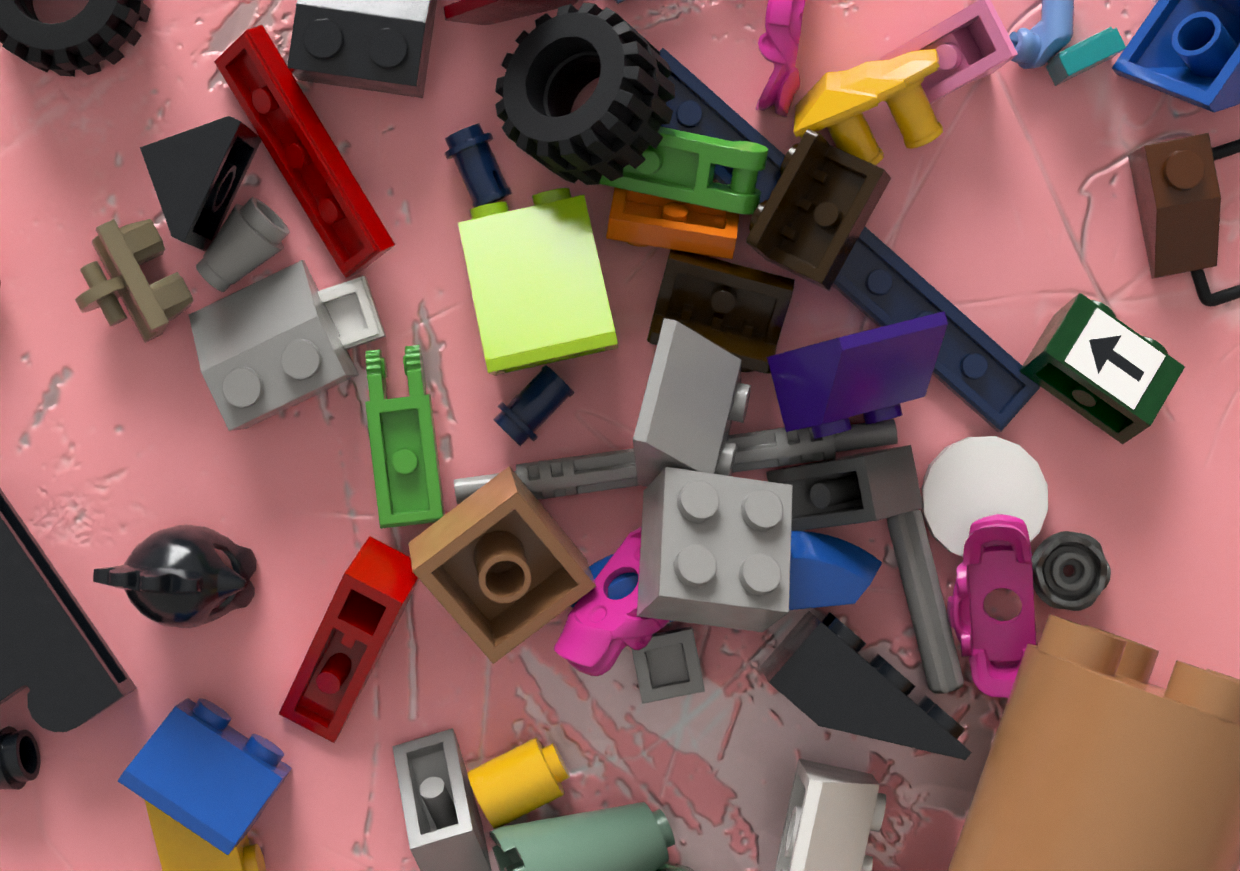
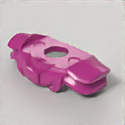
(781, 47)
(994, 558)
(602, 626)

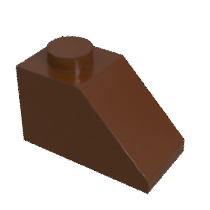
(1178, 204)

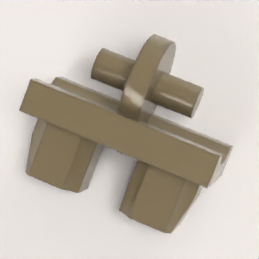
(121, 255)

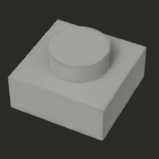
(668, 666)

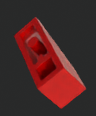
(350, 639)

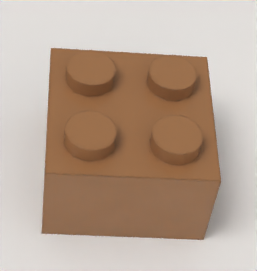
(500, 565)

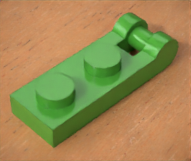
(685, 169)

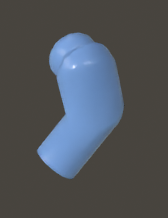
(1047, 37)

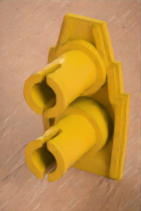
(843, 95)

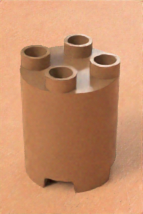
(1107, 766)

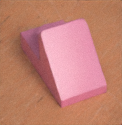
(968, 48)

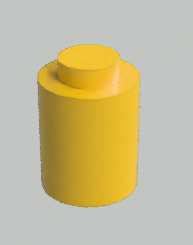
(518, 781)

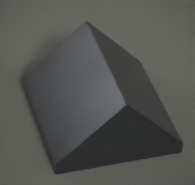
(199, 176)

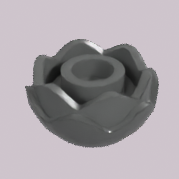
(1089, 575)

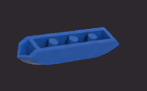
(822, 572)

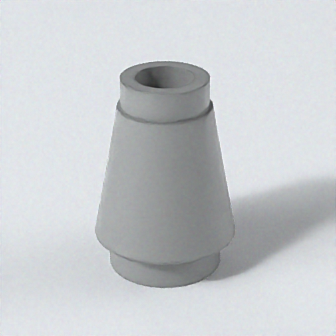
(242, 244)

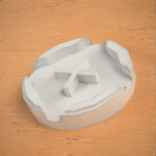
(978, 481)

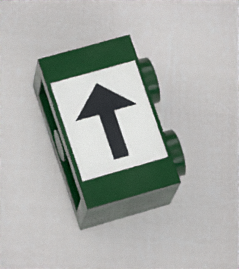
(1102, 368)

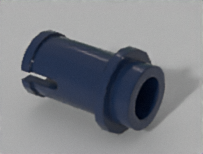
(477, 165)
(533, 405)

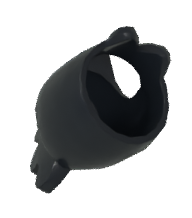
(180, 577)

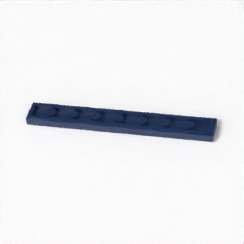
(873, 274)

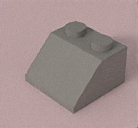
(269, 347)
(689, 406)

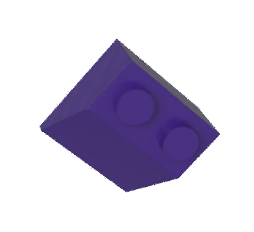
(857, 375)

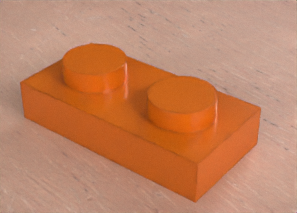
(671, 224)

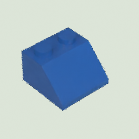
(207, 773)

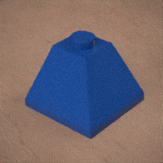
(1188, 52)

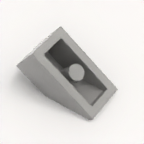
(440, 805)

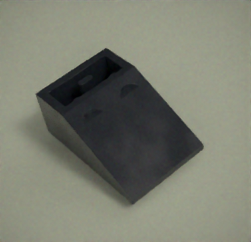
(844, 692)

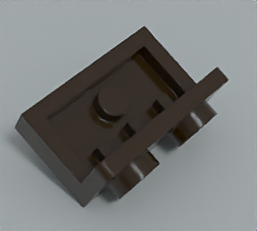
(816, 209)
(725, 304)

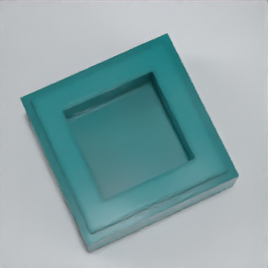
(1085, 55)

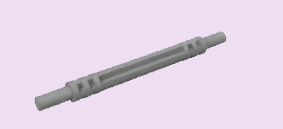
(618, 468)

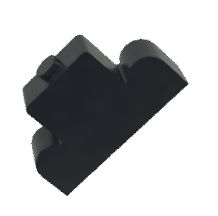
(49, 637)

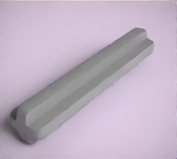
(925, 602)

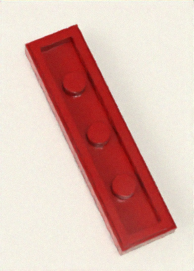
(304, 151)

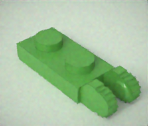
(403, 445)

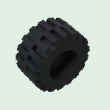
(75, 43)
(554, 68)

